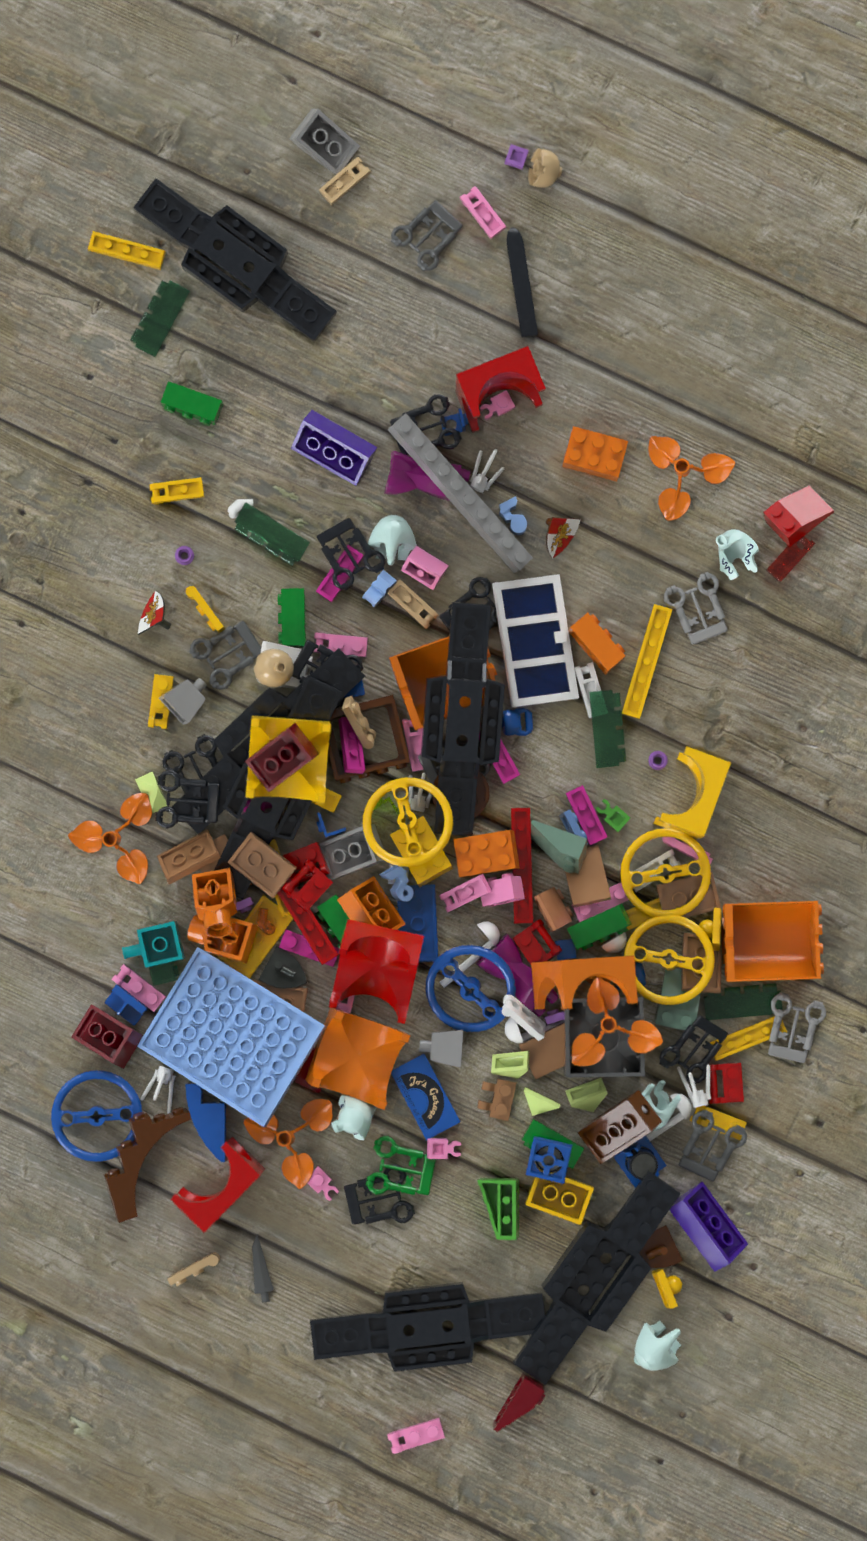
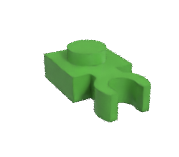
(614, 817)

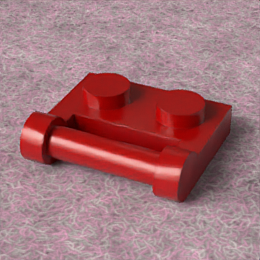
(311, 852)
(312, 889)
(530, 946)
(731, 1082)

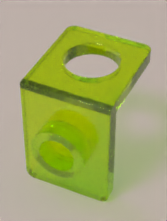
(382, 802)

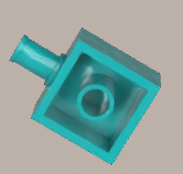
(157, 945)

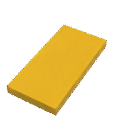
(262, 943)

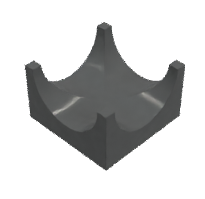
(618, 1057)

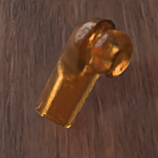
(263, 923)

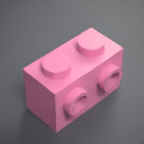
(424, 567)
(503, 890)

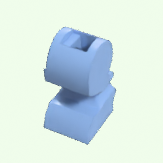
(517, 521)
(379, 588)
(400, 889)

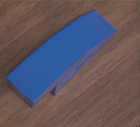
(208, 1120)

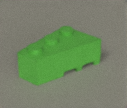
(502, 1202)

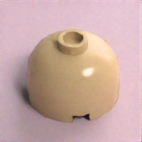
(545, 168)
(273, 668)

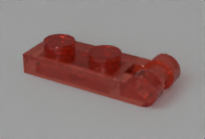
(789, 559)

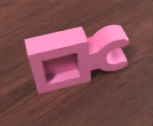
(500, 404)
(439, 1148)
(320, 1180)

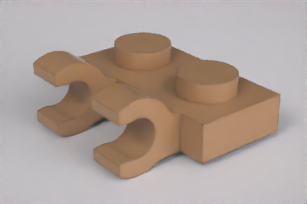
(502, 1098)

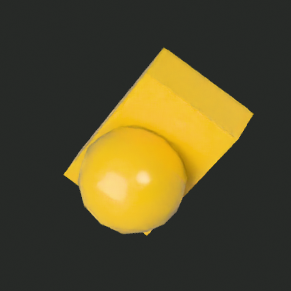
(713, 928)
(667, 1287)

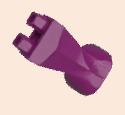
(408, 475)
(522, 973)

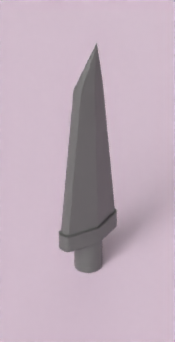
(262, 1279)

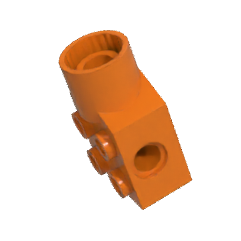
(215, 901)
(233, 946)

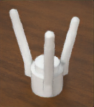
(479, 481)
(418, 802)
(162, 1075)
(697, 1098)

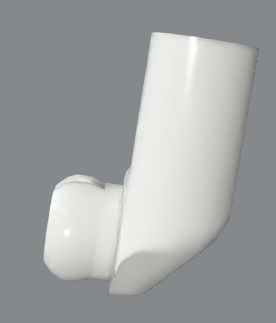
(236, 507)

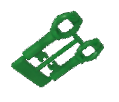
(426, 1174)

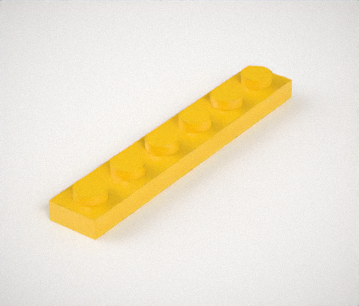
(646, 661)

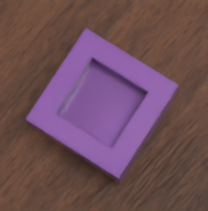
(516, 157)
(245, 905)
(554, 1016)

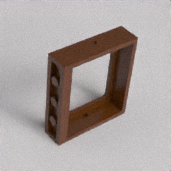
(382, 767)

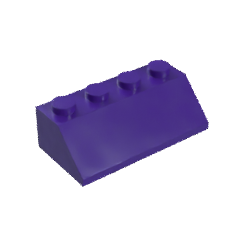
(333, 447)
(708, 1226)

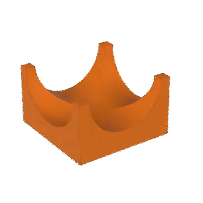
(570, 973)
(356, 1057)

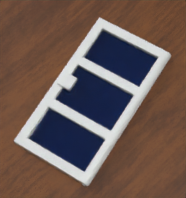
(535, 641)

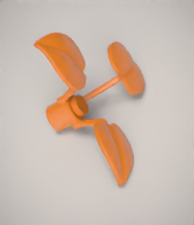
(663, 453)
(89, 837)
(604, 997)
(296, 1168)

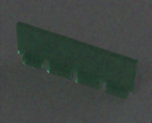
(160, 322)
(274, 533)
(604, 725)
(739, 1005)

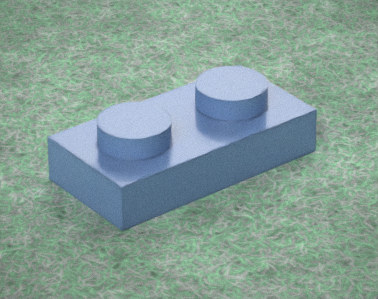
(570, 823)

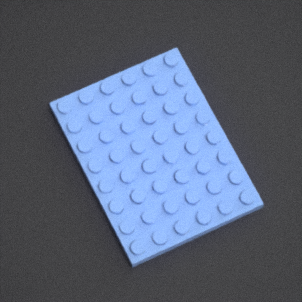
(231, 1036)

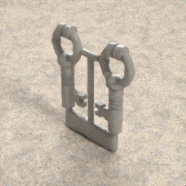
(708, 632)
(788, 1053)

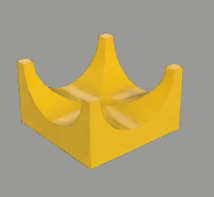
(709, 778)
(308, 781)

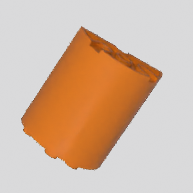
(417, 665)
(772, 941)

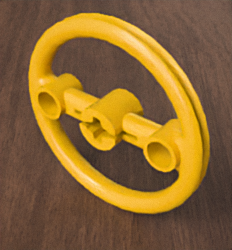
(395, 786)
(703, 862)
(708, 962)

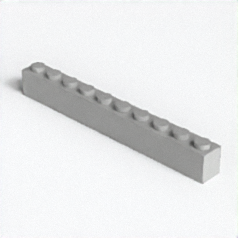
(460, 493)

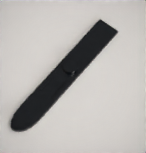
(521, 283)

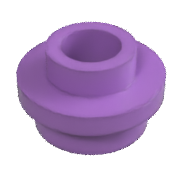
(184, 549)
(662, 756)

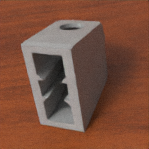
(184, 699)
(444, 1047)

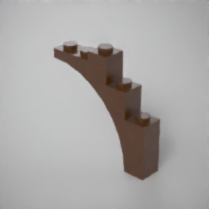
(146, 1133)

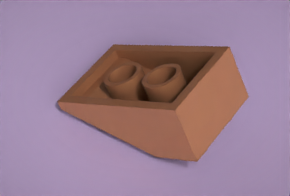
(553, 909)

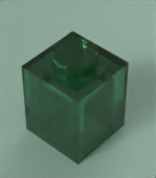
(164, 973)

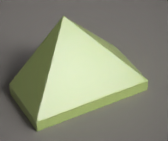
(148, 785)
(510, 1064)
(587, 1095)
(539, 1103)

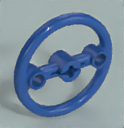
(468, 982)
(57, 1113)

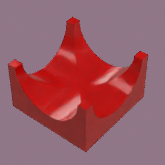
(509, 372)
(377, 964)
(206, 1209)

